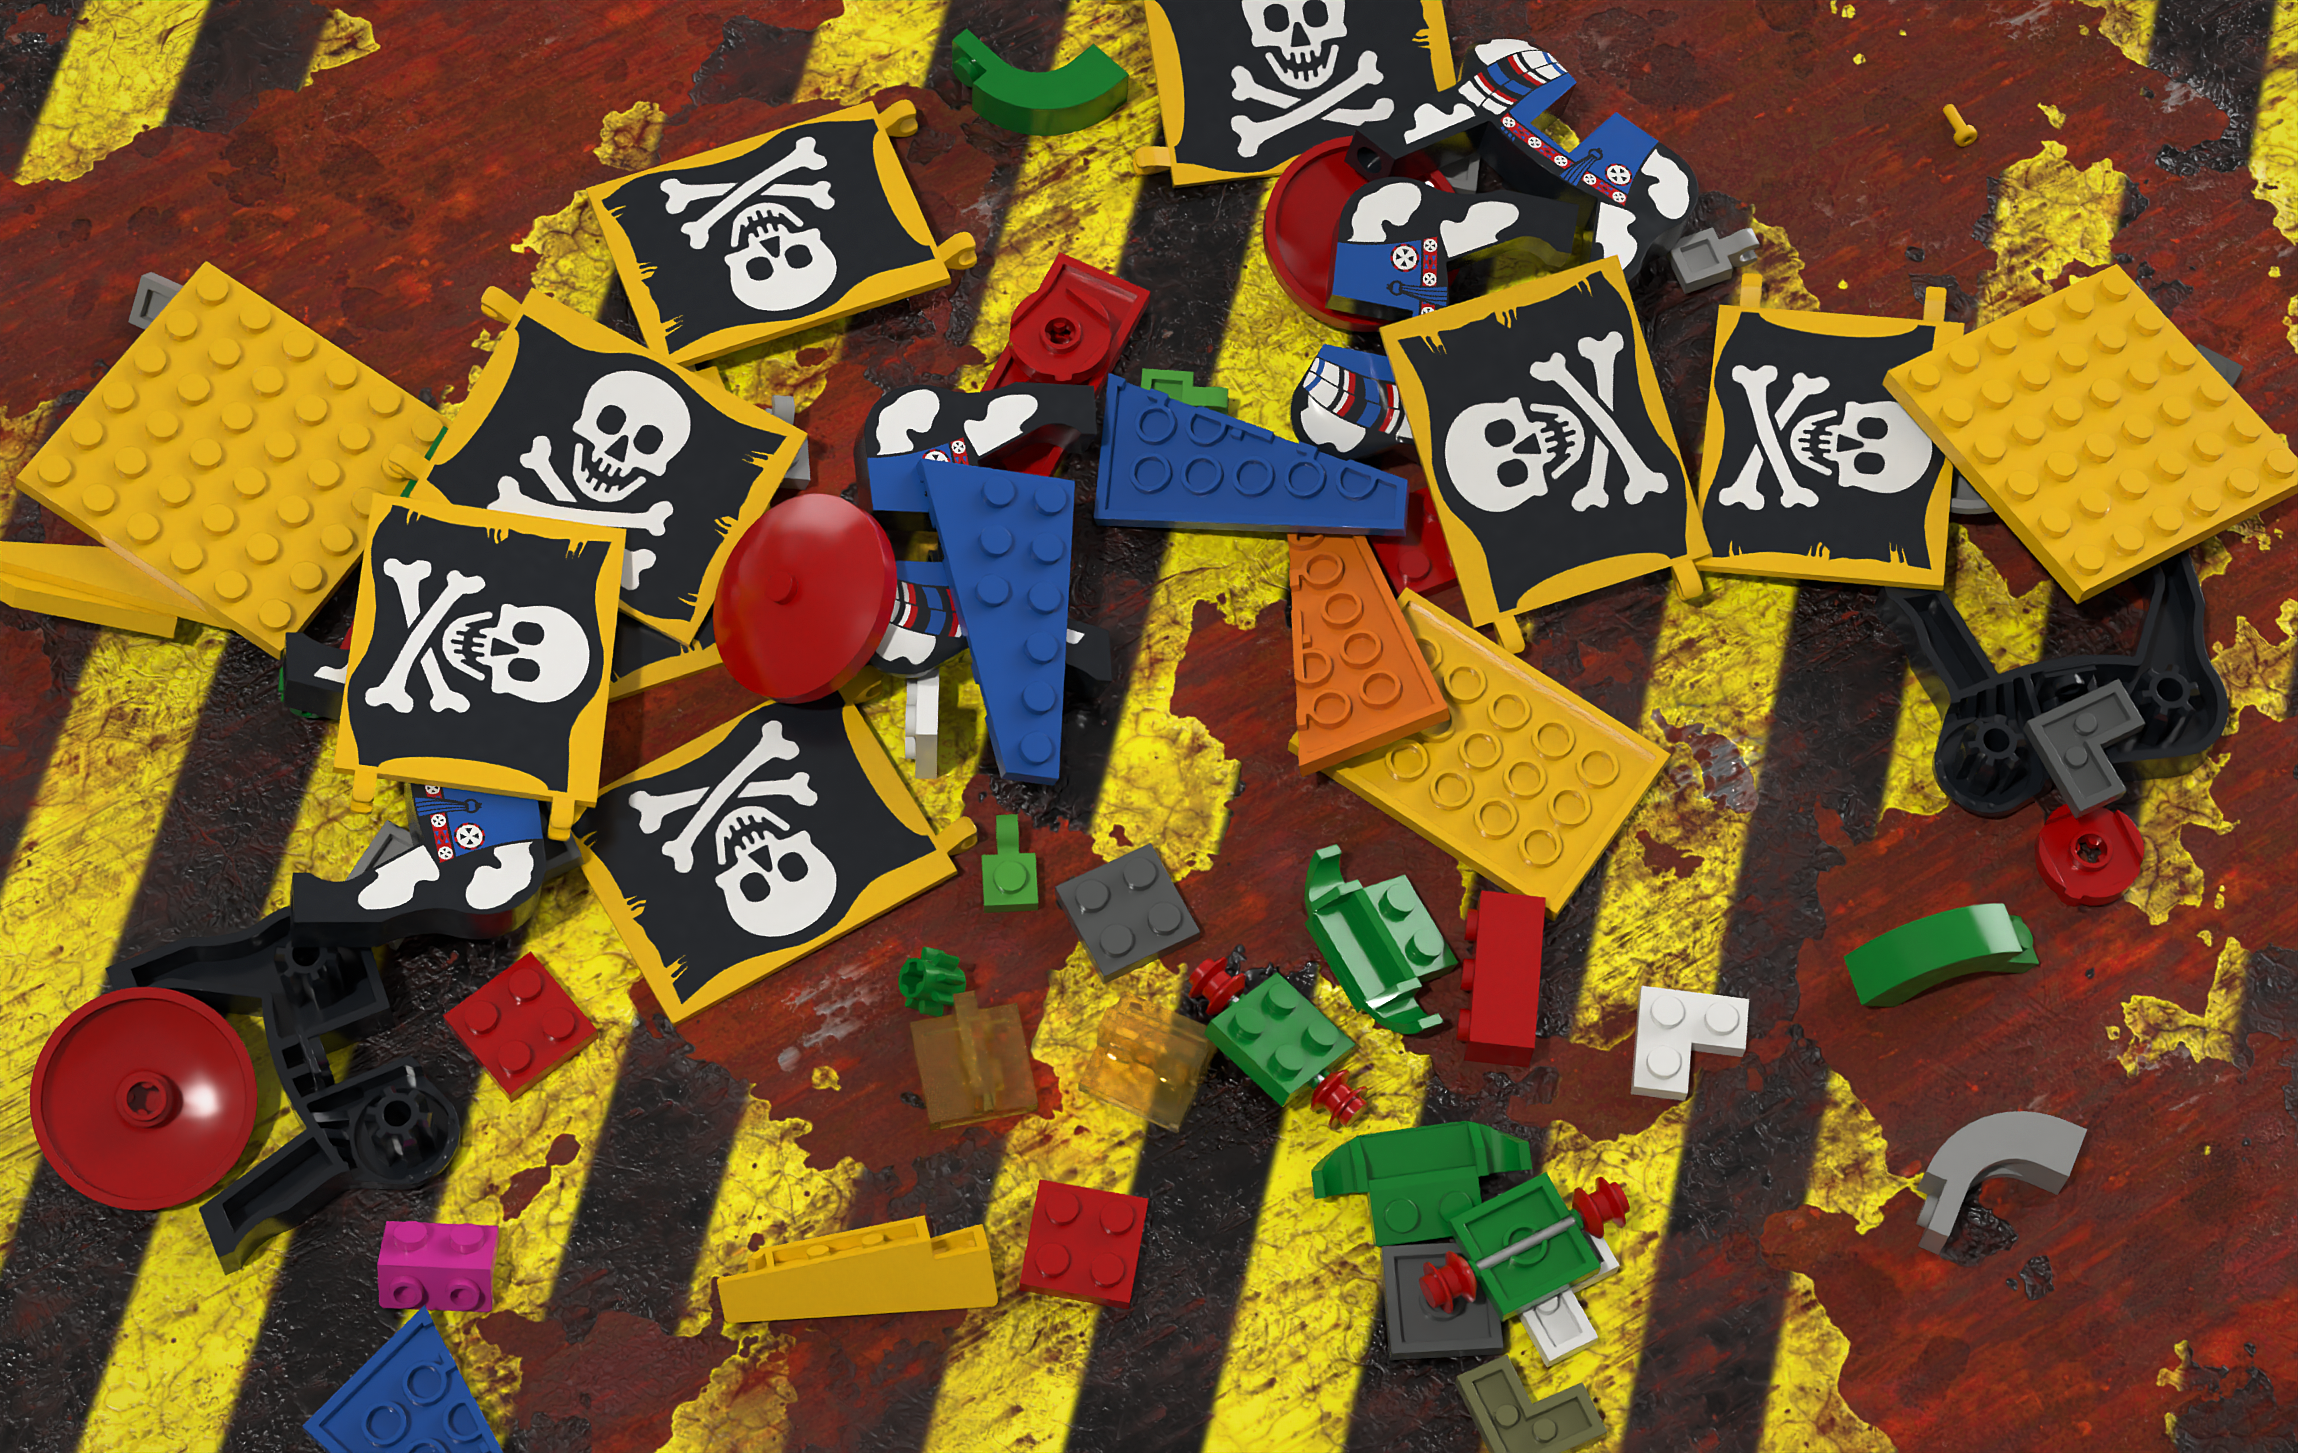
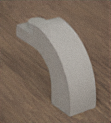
(1999, 1145)

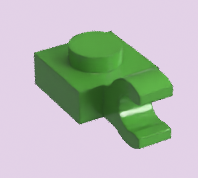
(1180, 386)
(1009, 876)

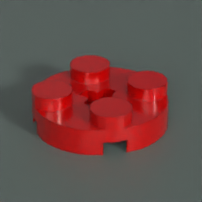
(1057, 311)
(2076, 879)

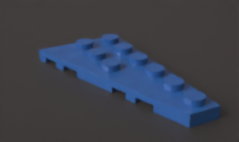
(1215, 472)
(1009, 583)
(404, 1402)

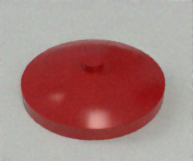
(1301, 227)
(805, 598)
(143, 1098)

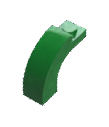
(1039, 101)
(1939, 949)

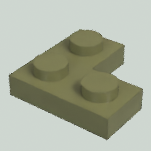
(1515, 1425)

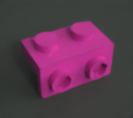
(437, 1266)

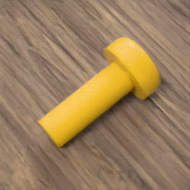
(1964, 133)

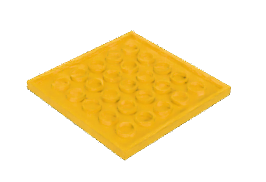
(2096, 432)
(233, 458)

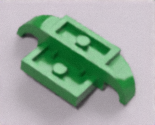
(1376, 942)
(1418, 1175)

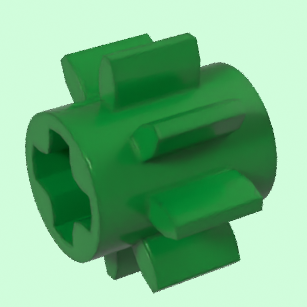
(931, 981)

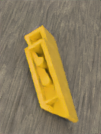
(91, 587)
(863, 1273)

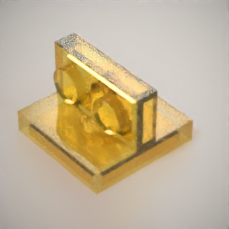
(1148, 1061)
(973, 1064)

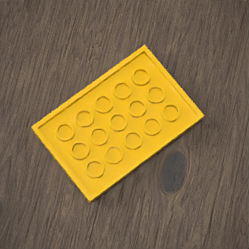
(1518, 778)

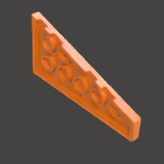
(1352, 654)

